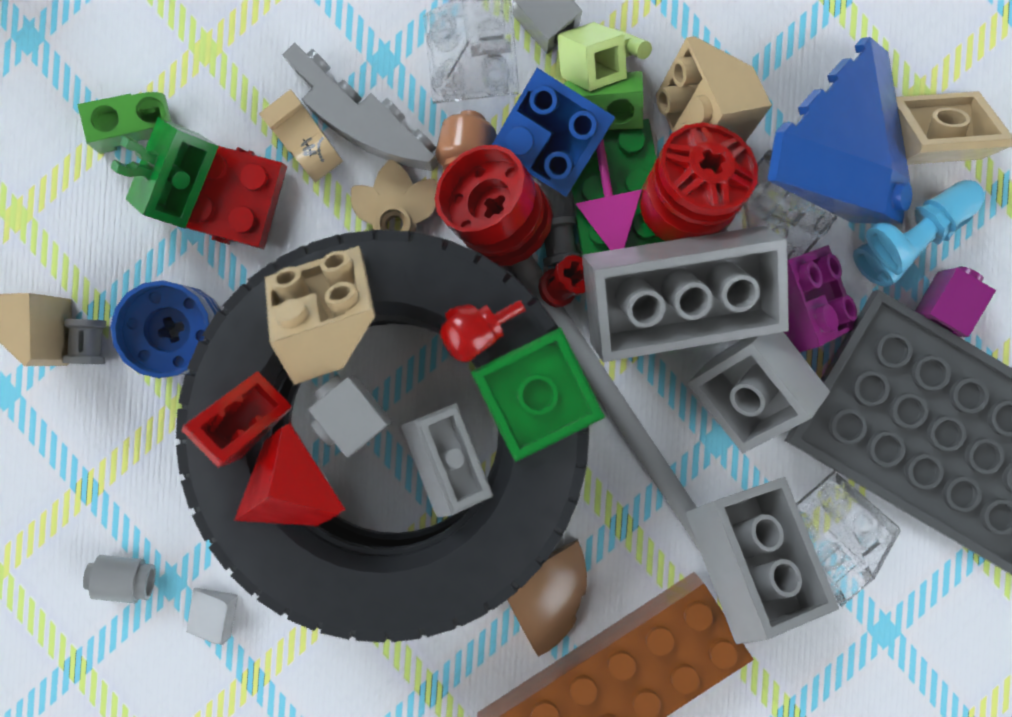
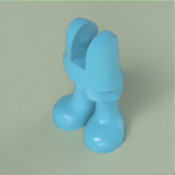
(893, 252)

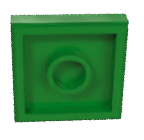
(537, 394)

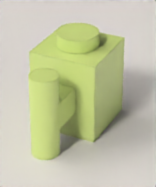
(597, 54)

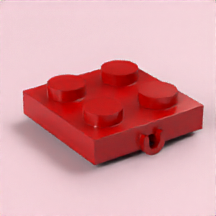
(238, 198)

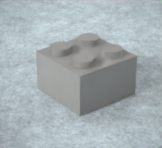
(759, 389)

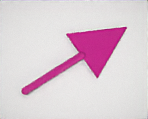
(612, 214)

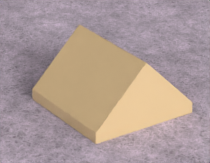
(950, 128)
(35, 328)

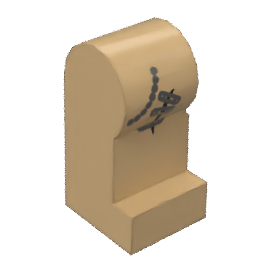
(301, 135)

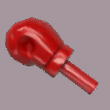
(474, 330)

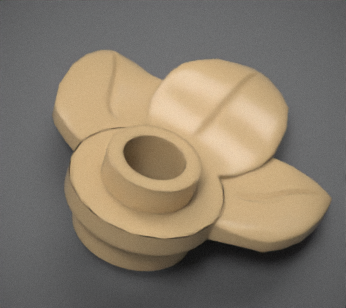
(394, 198)

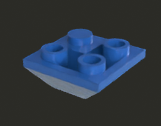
(553, 131)

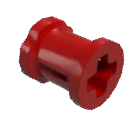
(565, 282)

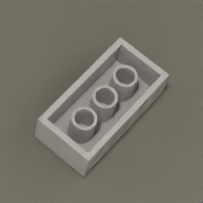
(686, 292)

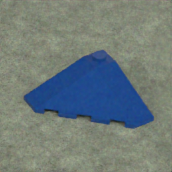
(848, 144)

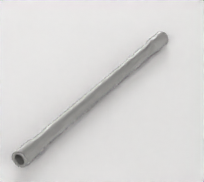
(528, 274)

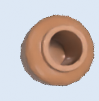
(461, 134)

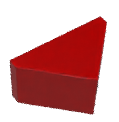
(237, 420)

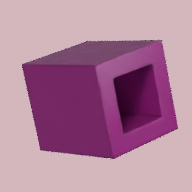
(956, 300)

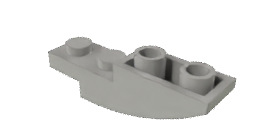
(370, 124)

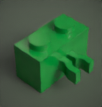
(168, 173)

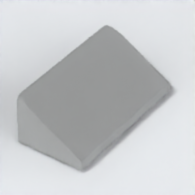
(446, 461)

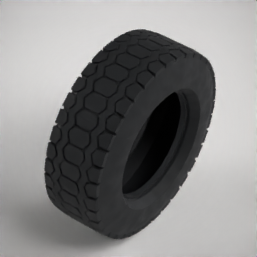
(354, 576)

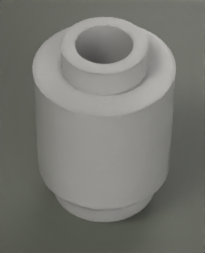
(119, 579)

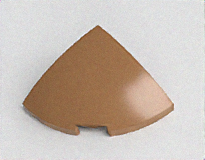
(551, 598)

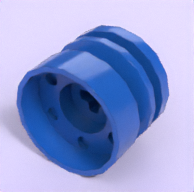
(144, 321)

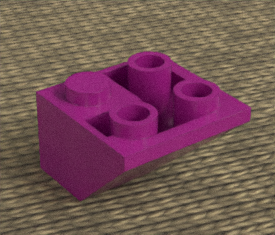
(817, 300)

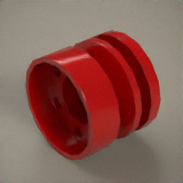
(698, 182)
(494, 204)

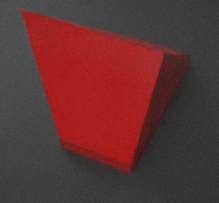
(287, 485)

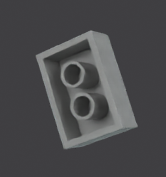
(761, 562)

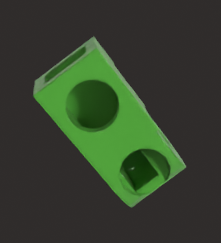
(619, 99)
(126, 115)

